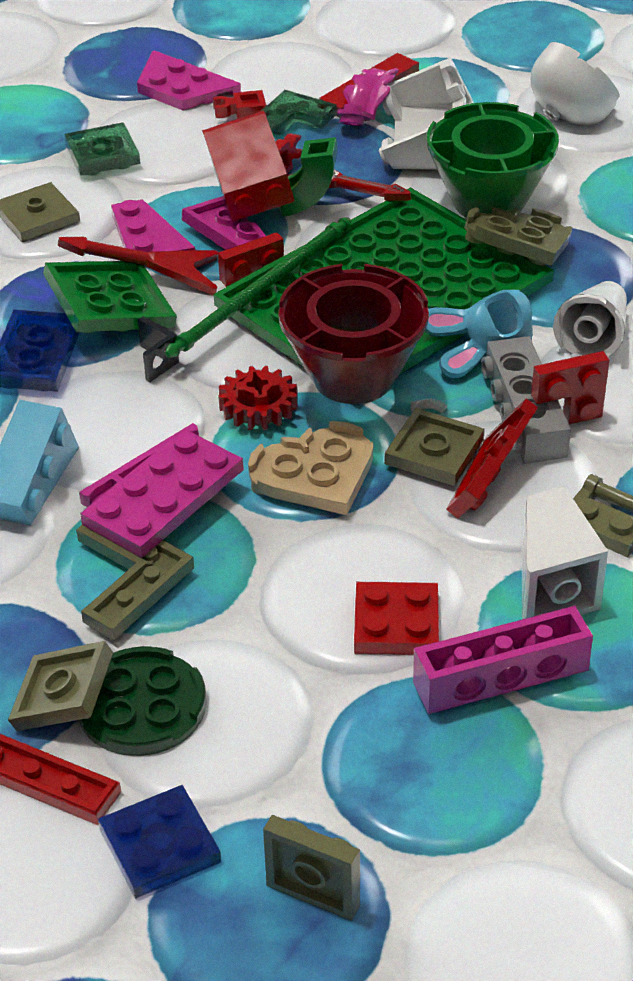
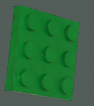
(107, 295)

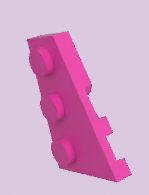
(215, 223)
(145, 229)

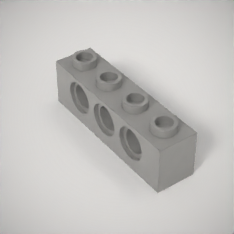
(510, 371)

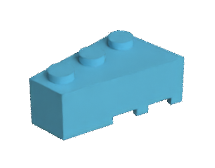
(33, 459)

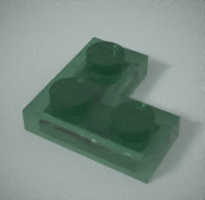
(300, 108)

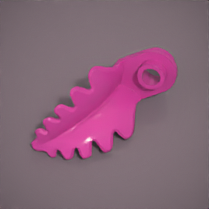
(365, 96)

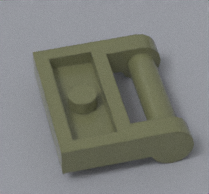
(610, 524)

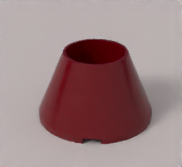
(353, 328)

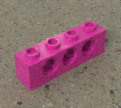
(502, 659)

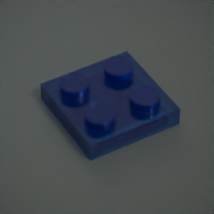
(159, 841)

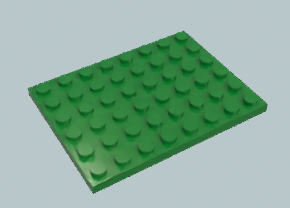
(410, 238)

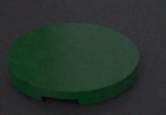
(146, 702)

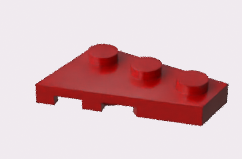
(487, 461)

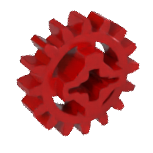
(258, 397)

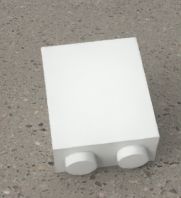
(560, 556)

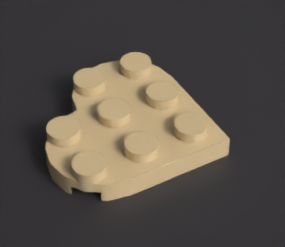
(315, 470)

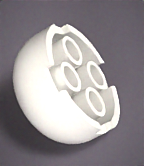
(571, 87)

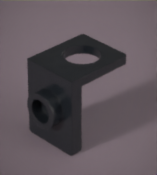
(155, 341)

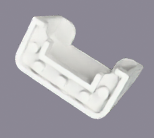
(414, 105)

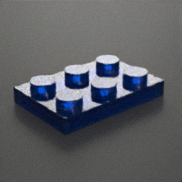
(36, 350)

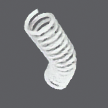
(425, 403)

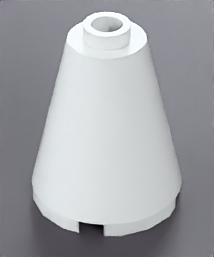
(592, 320)

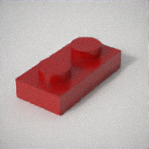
(249, 257)

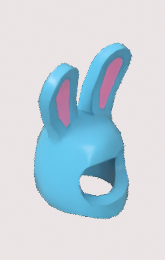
(485, 321)

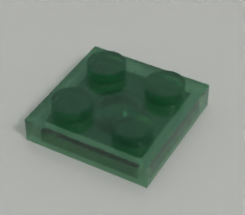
(102, 149)

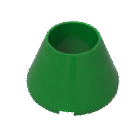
(491, 155)

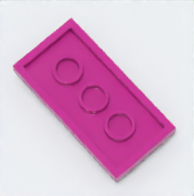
(162, 492)

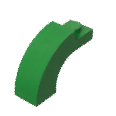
(314, 176)

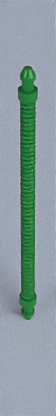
(187, 339)

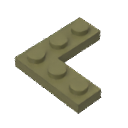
(137, 588)

